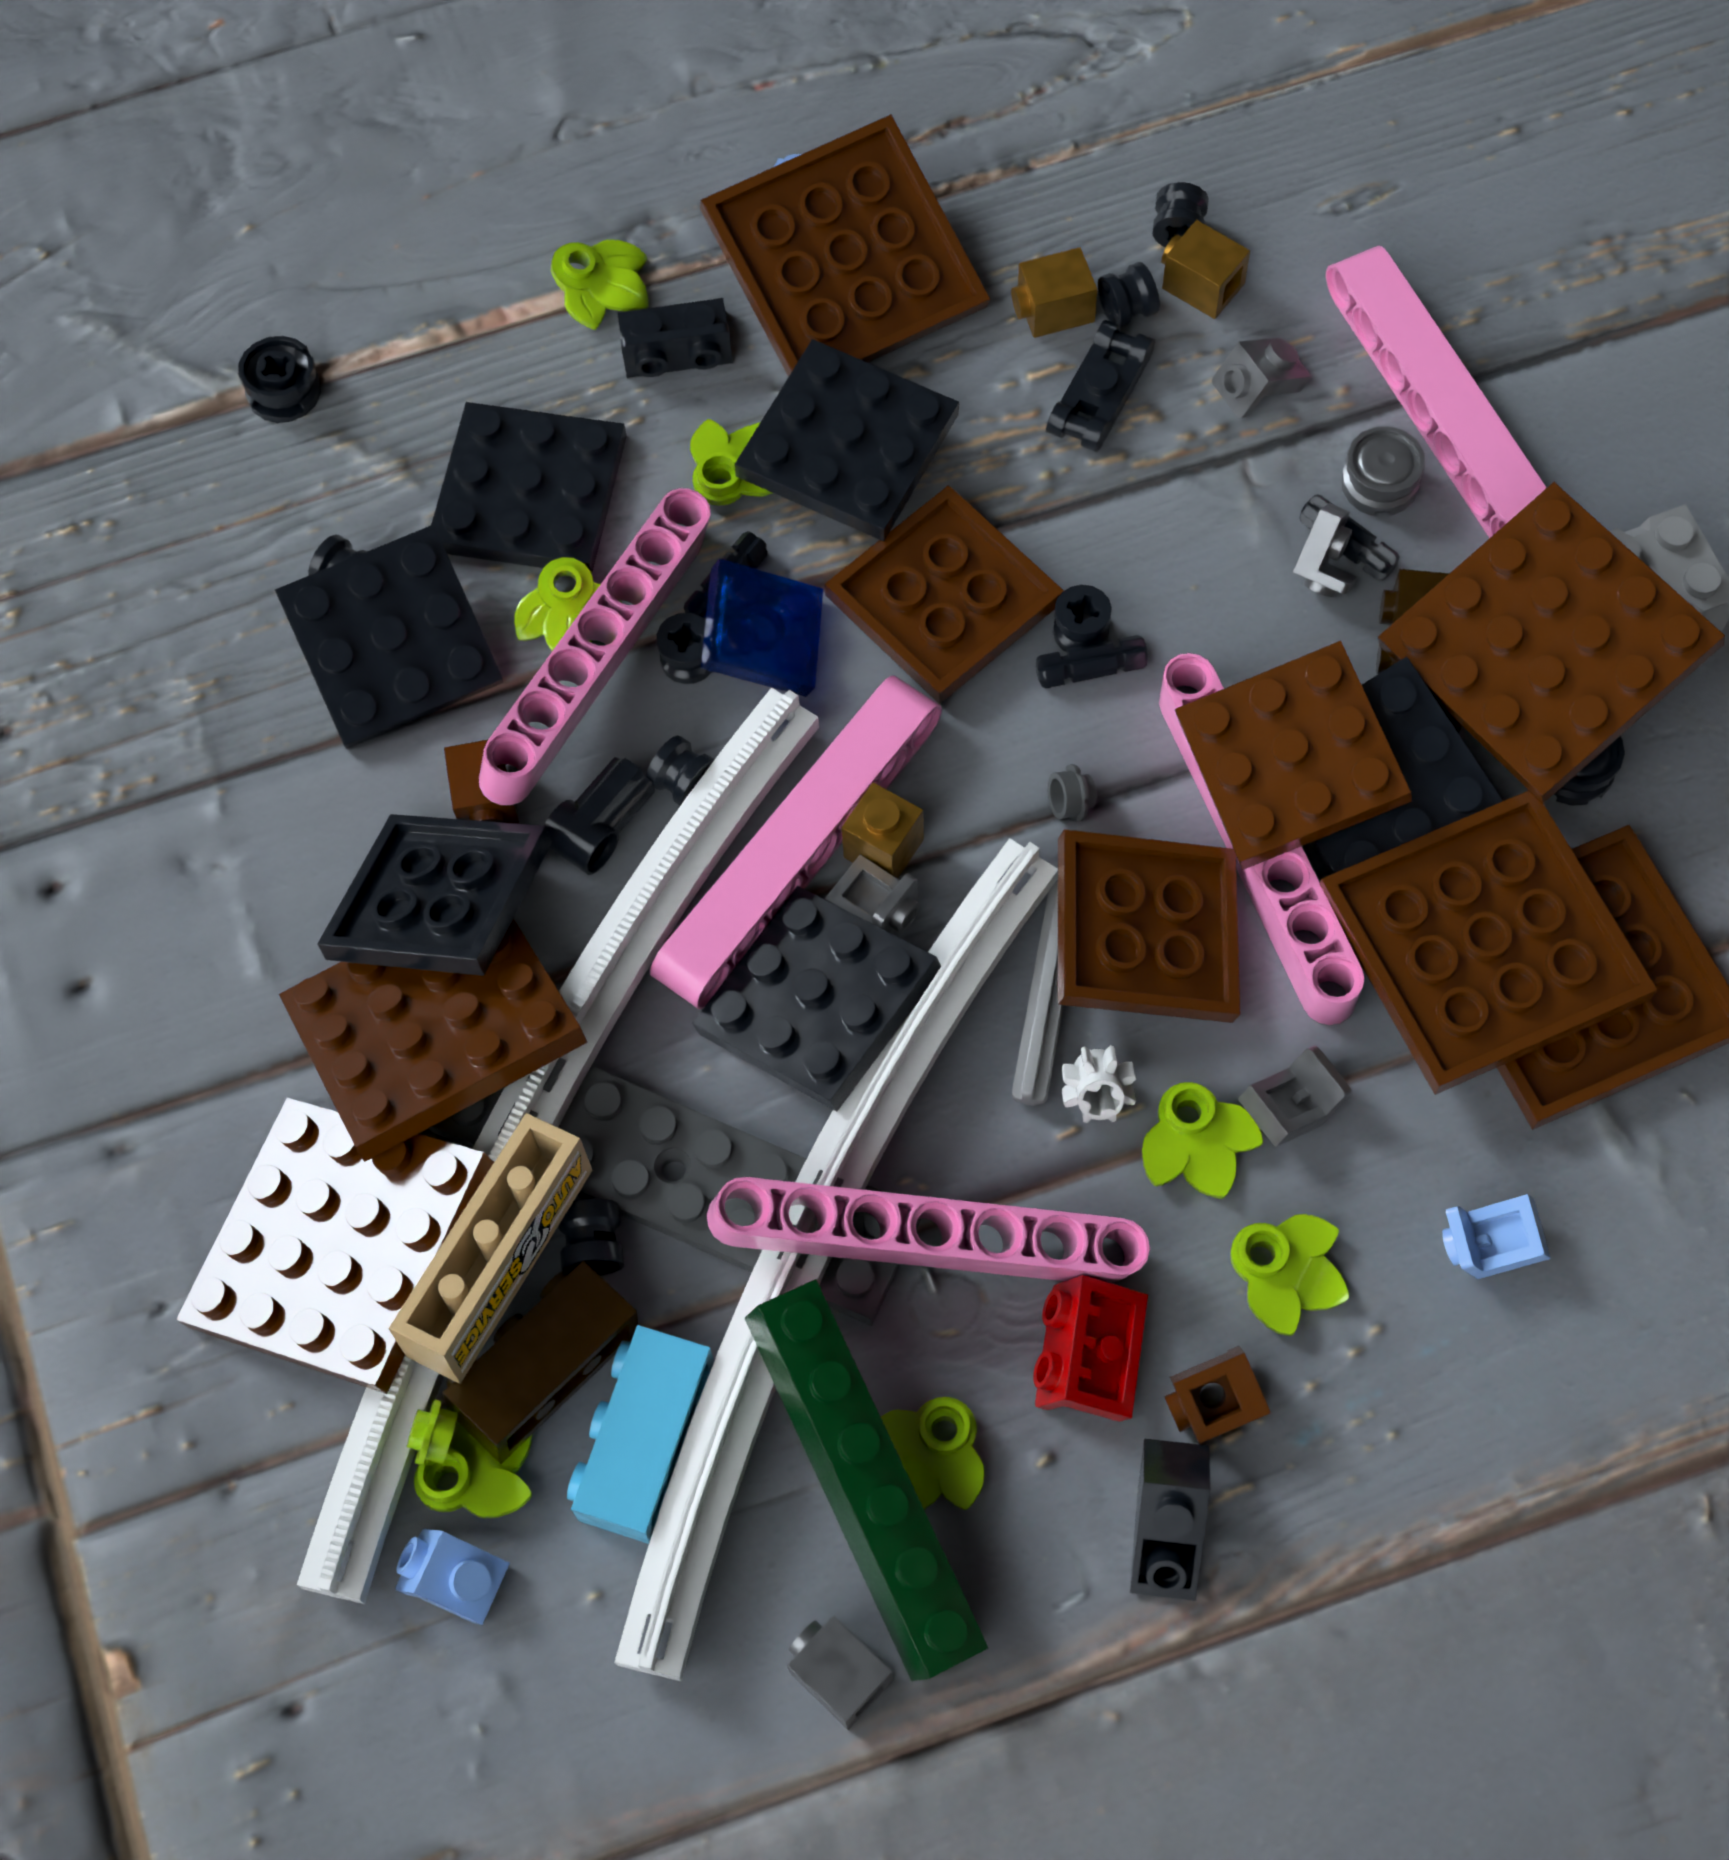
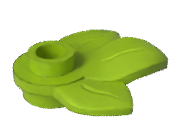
(604, 284)
(715, 459)
(550, 611)
(1199, 1149)
(1297, 1275)
(933, 1464)
(482, 1484)

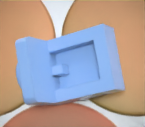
(1495, 1237)
(450, 1574)

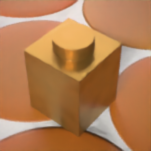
(1204, 268)
(1055, 292)
(883, 830)

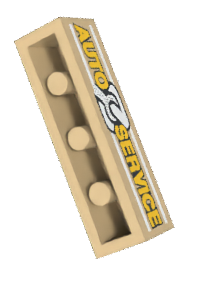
(491, 1248)

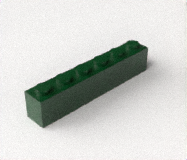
(865, 1482)

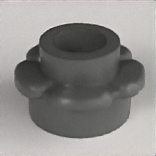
(1071, 793)

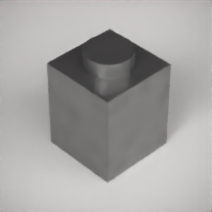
(838, 1670)

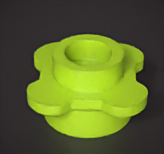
(432, 1433)

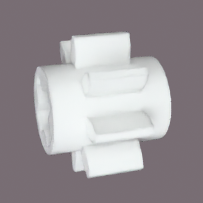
(1098, 1084)

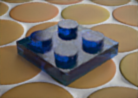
(762, 628)

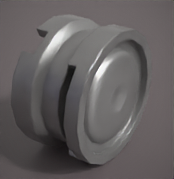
(1383, 470)

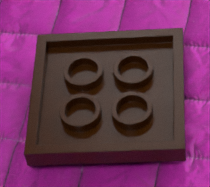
(943, 594)
(1293, 755)
(1147, 926)

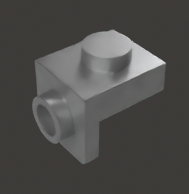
(1258, 371)
(877, 896)
(1296, 1097)

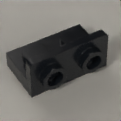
(675, 338)

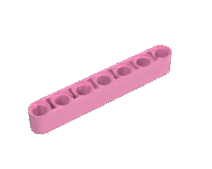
(1434, 387)
(588, 664)
(794, 841)
(1279, 911)
(900, 1244)

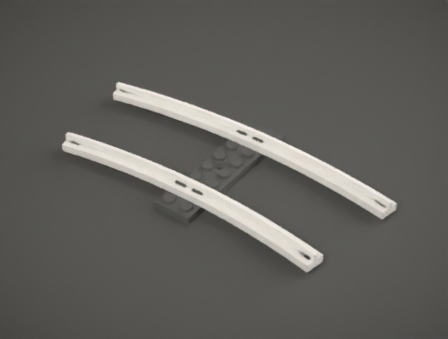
(629, 1143)

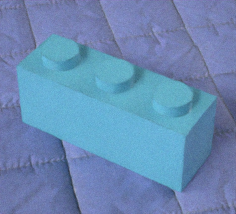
(639, 1433)

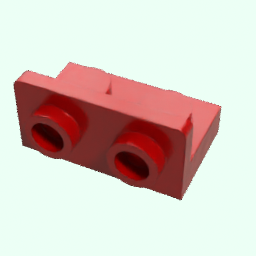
(1091, 1348)

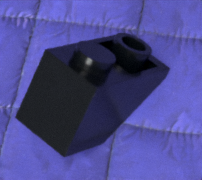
(1170, 1519)

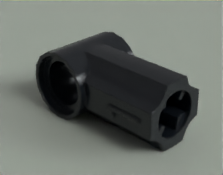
(590, 827)

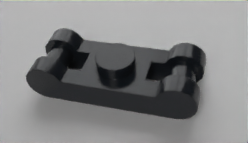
(1101, 386)

